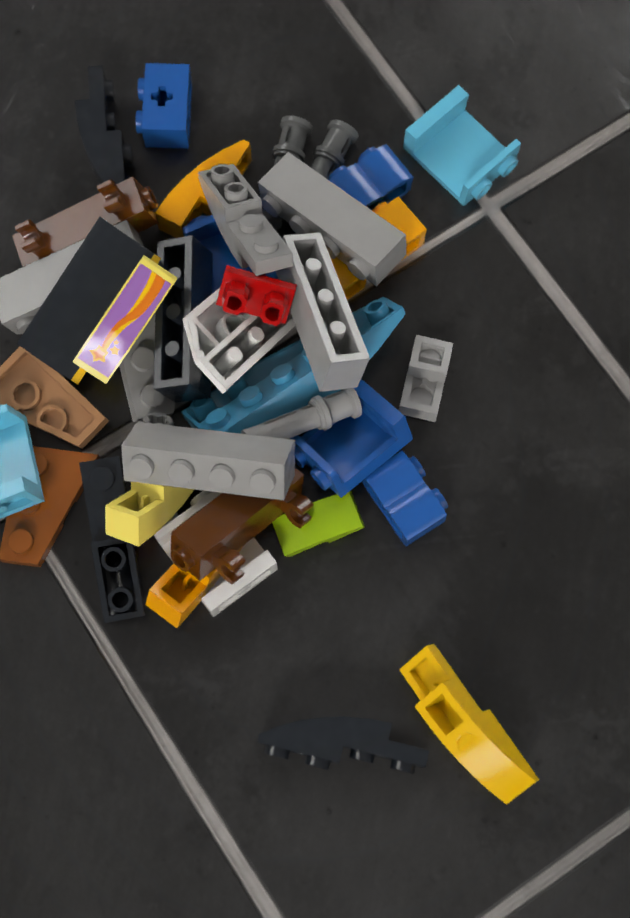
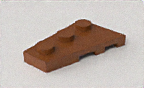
(34, 530)

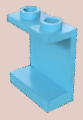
(459, 148)
(18, 467)

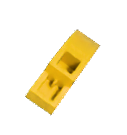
(464, 729)

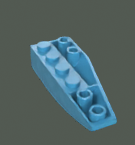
(284, 378)

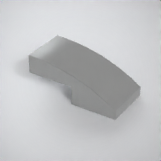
(425, 378)

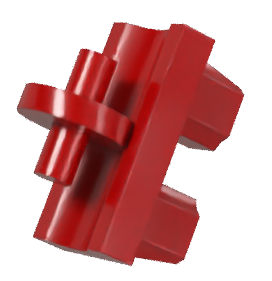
(256, 295)

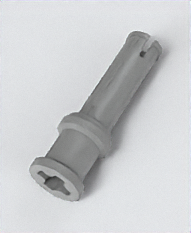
(318, 414)

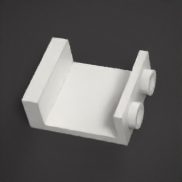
(257, 567)

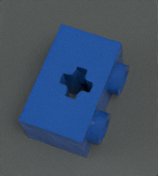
(166, 105)

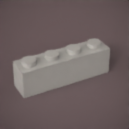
(348, 227)
(29, 286)
(323, 315)
(209, 460)

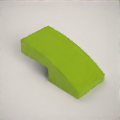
(330, 521)

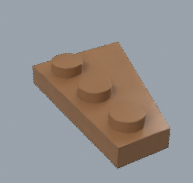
(48, 399)

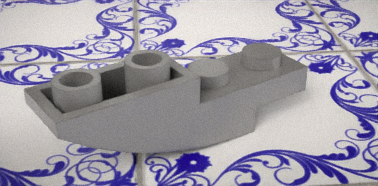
(241, 221)

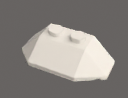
(229, 343)

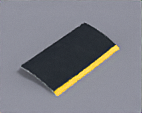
(82, 297)

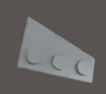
(138, 377)

